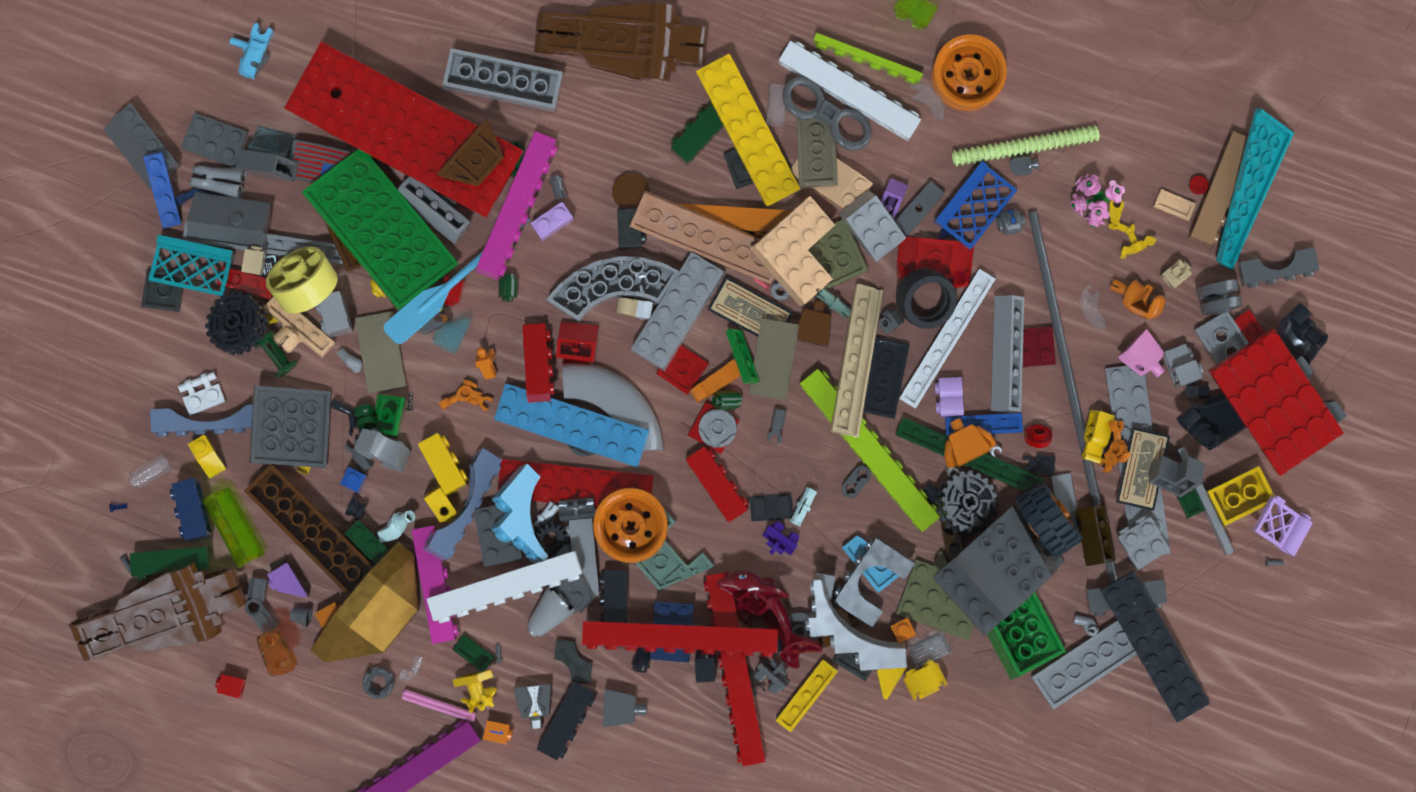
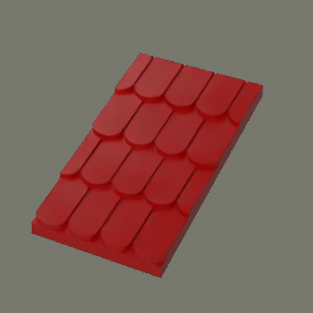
(1276, 401)

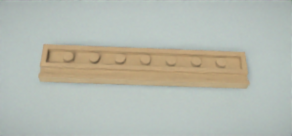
(856, 360)

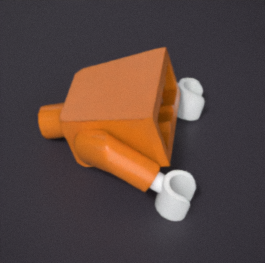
(967, 445)

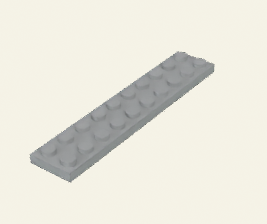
(1131, 405)

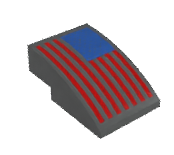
(314, 159)

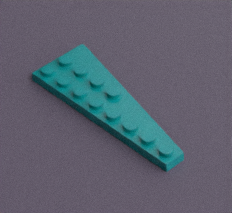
(1261, 159)

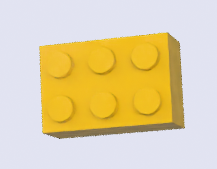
(443, 464)
(1240, 496)

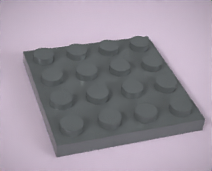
(289, 427)

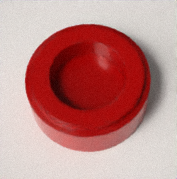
(1198, 185)

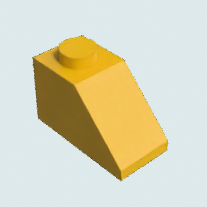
(207, 456)
(888, 679)

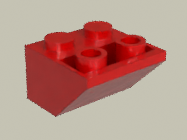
(577, 342)

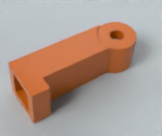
(716, 381)

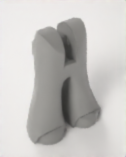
(223, 188)

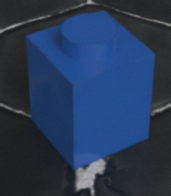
(353, 480)

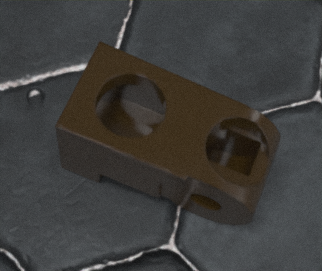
(952, 543)

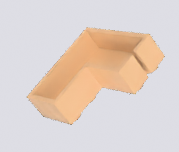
(786, 251)

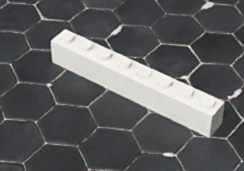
(849, 91)
(504, 586)

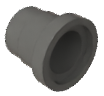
(301, 616)

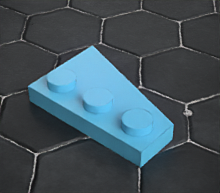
(877, 576)

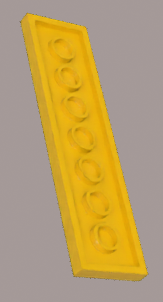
(747, 130)

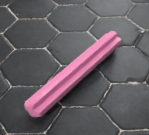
(438, 705)

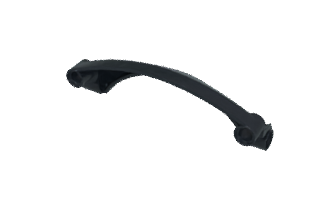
(1214, 419)

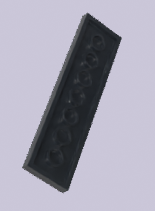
(1154, 646)

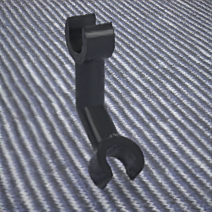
(348, 411)

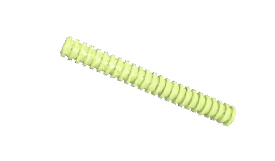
(1025, 145)

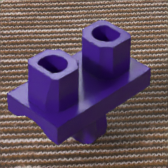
(778, 541)

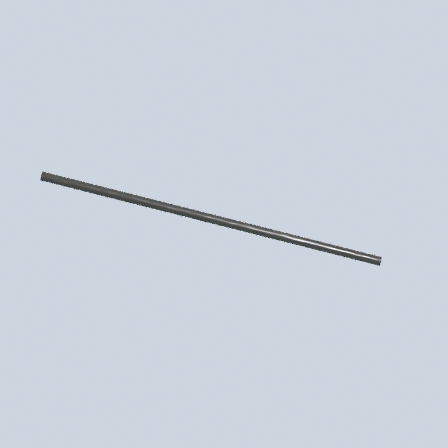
(1066, 367)

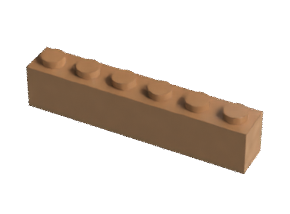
(1219, 192)

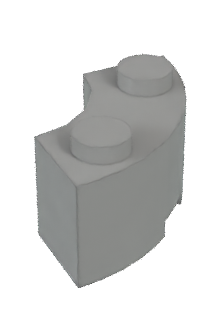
(391, 453)

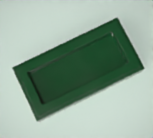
(473, 653)

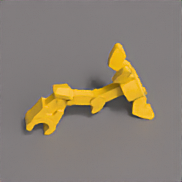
(1137, 246)

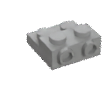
(1142, 542)

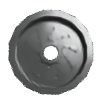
(1219, 297)

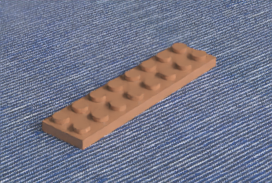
(699, 235)

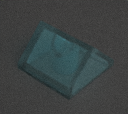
(271, 142)

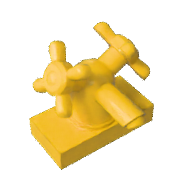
(477, 692)

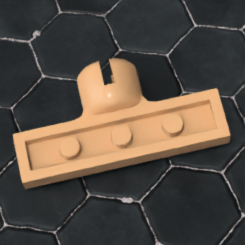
(296, 330)

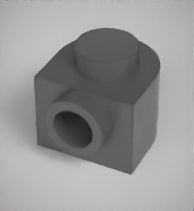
(890, 321)

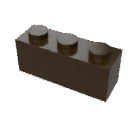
(1096, 535)

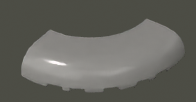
(612, 280)
(613, 396)

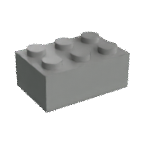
(872, 225)

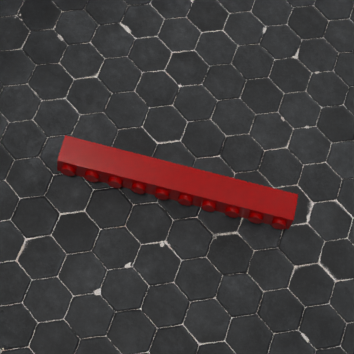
(679, 637)
(735, 677)

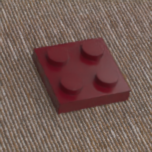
(1038, 347)

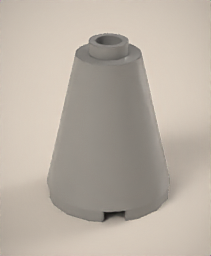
(549, 612)

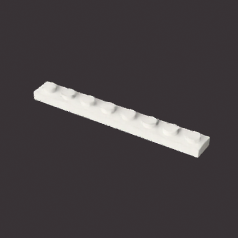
(947, 339)

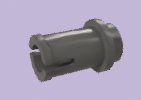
(557, 186)

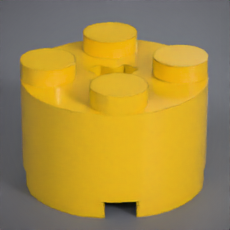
(924, 681)

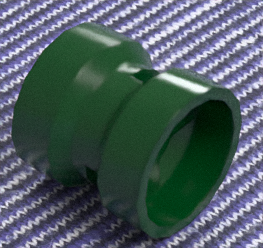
(364, 416)

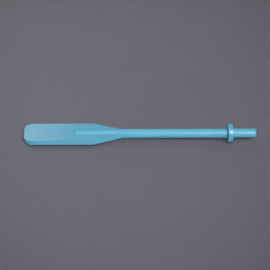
(424, 307)

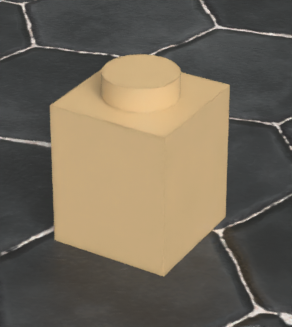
(254, 260)

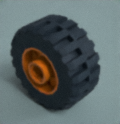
(1048, 519)

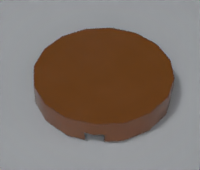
(629, 190)

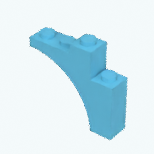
(515, 524)

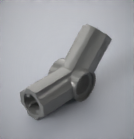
(256, 593)

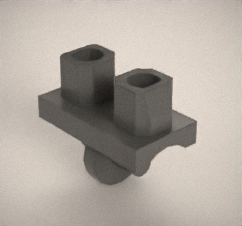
(576, 509)
(774, 673)

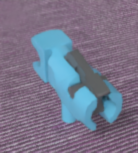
(254, 51)

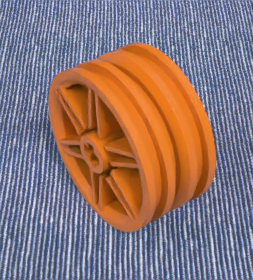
(990, 59)
(641, 502)

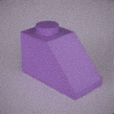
(893, 196)
(286, 581)

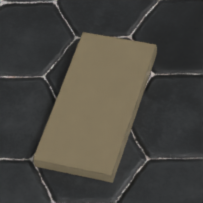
(816, 154)
(379, 354)
(774, 358)

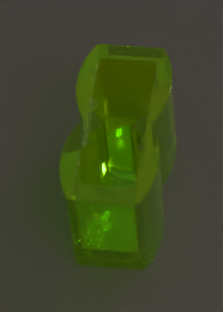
(917, 11)

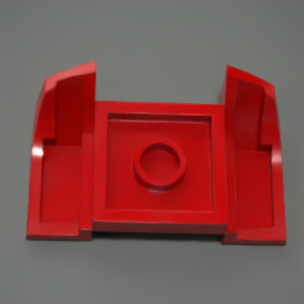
(944, 256)

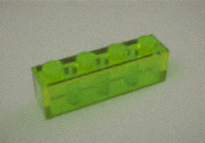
(233, 527)

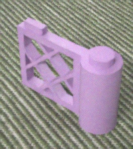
(1291, 533)

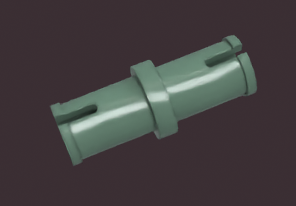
(833, 302)

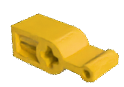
(1096, 435)

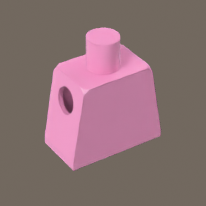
(1143, 355)

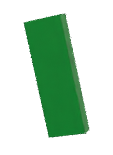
(742, 356)

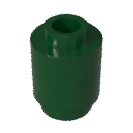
(508, 287)
(726, 400)

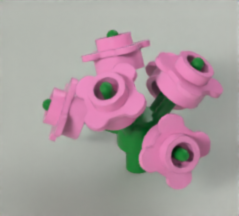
(1099, 209)

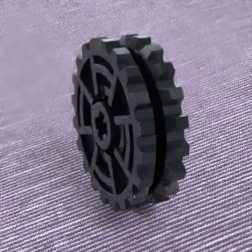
(236, 323)
(966, 516)

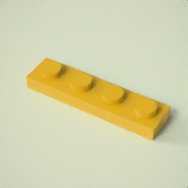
(806, 695)

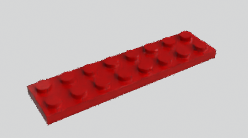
(571, 483)

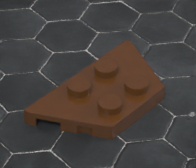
(475, 158)

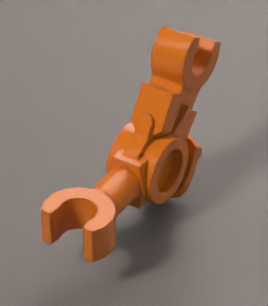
(466, 394)
(1118, 449)

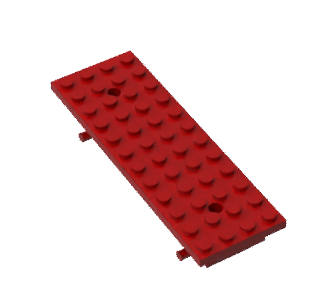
(393, 125)

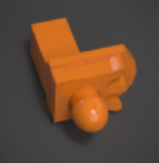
(484, 361)

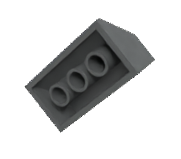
(135, 139)

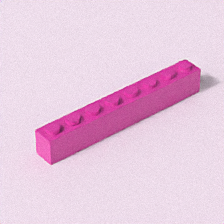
(516, 206)

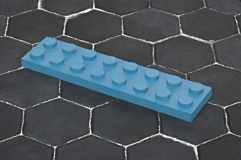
(573, 426)

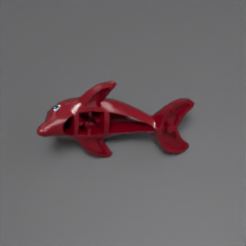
(761, 598)

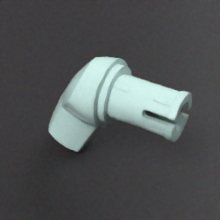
(395, 526)

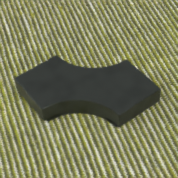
(579, 669)

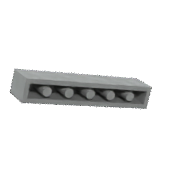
(1007, 354)

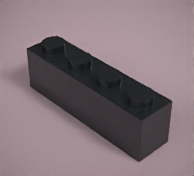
(614, 597)
(565, 721)

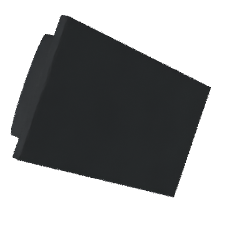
(771, 507)

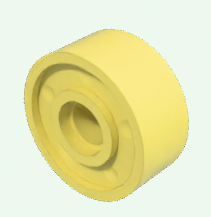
(301, 280)

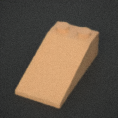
(849, 188)

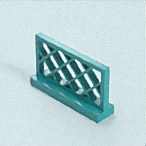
(197, 250)

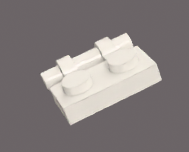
(204, 399)

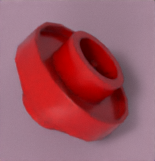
(1038, 436)

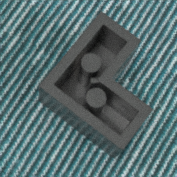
(1177, 477)

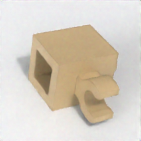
(1176, 274)

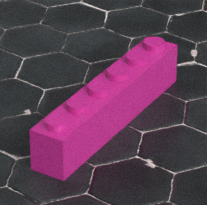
(433, 584)

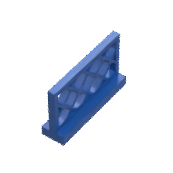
(965, 192)

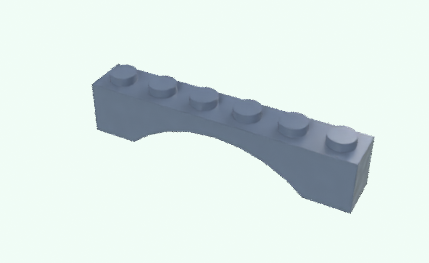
(167, 421)
(481, 470)

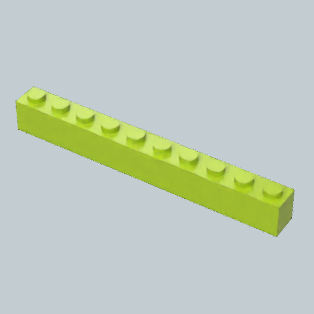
(875, 456)

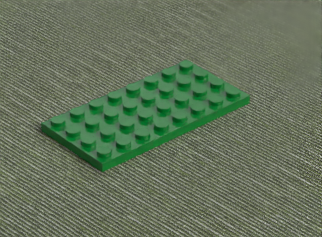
(380, 228)

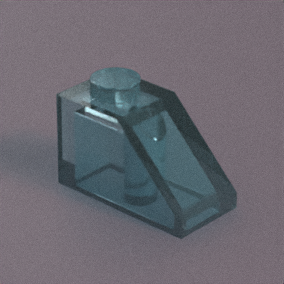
(451, 335)

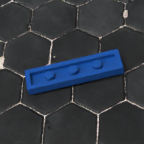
(162, 189)
(992, 423)

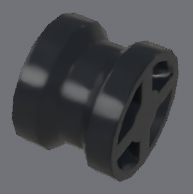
(356, 509)

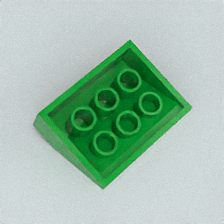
(1025, 639)

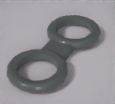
(826, 113)

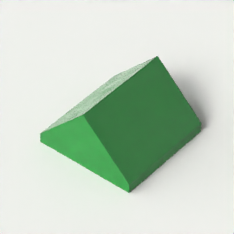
(389, 414)

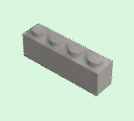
(434, 210)
(583, 542)

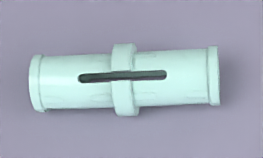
(803, 506)

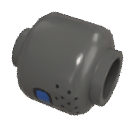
(1010, 222)

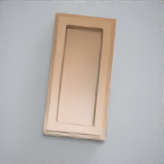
(1174, 205)

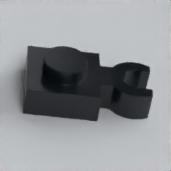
(1043, 465)

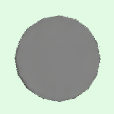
(717, 428)

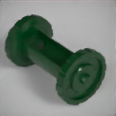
(276, 355)

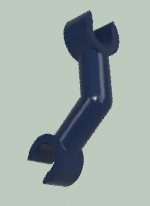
(183, 198)

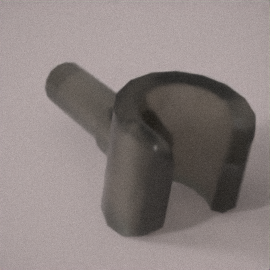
(755, 682)

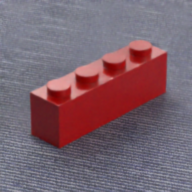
(536, 363)
(716, 484)

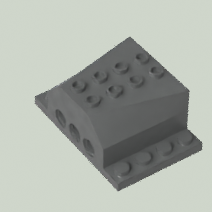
(997, 571)

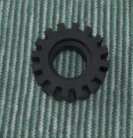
(561, 536)

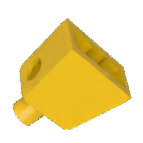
(437, 499)

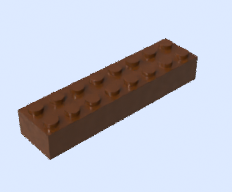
(309, 529)

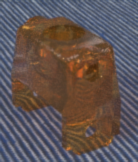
(274, 650)

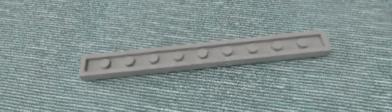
(273, 245)

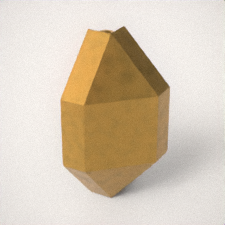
(373, 611)

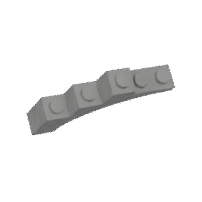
(871, 652)

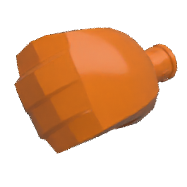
(1137, 297)

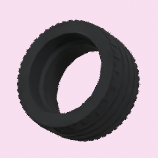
(940, 313)

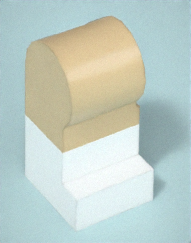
(634, 308)

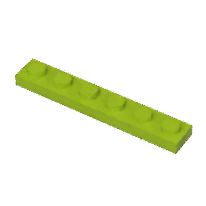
(875, 62)

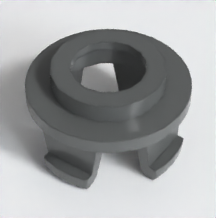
(370, 675)

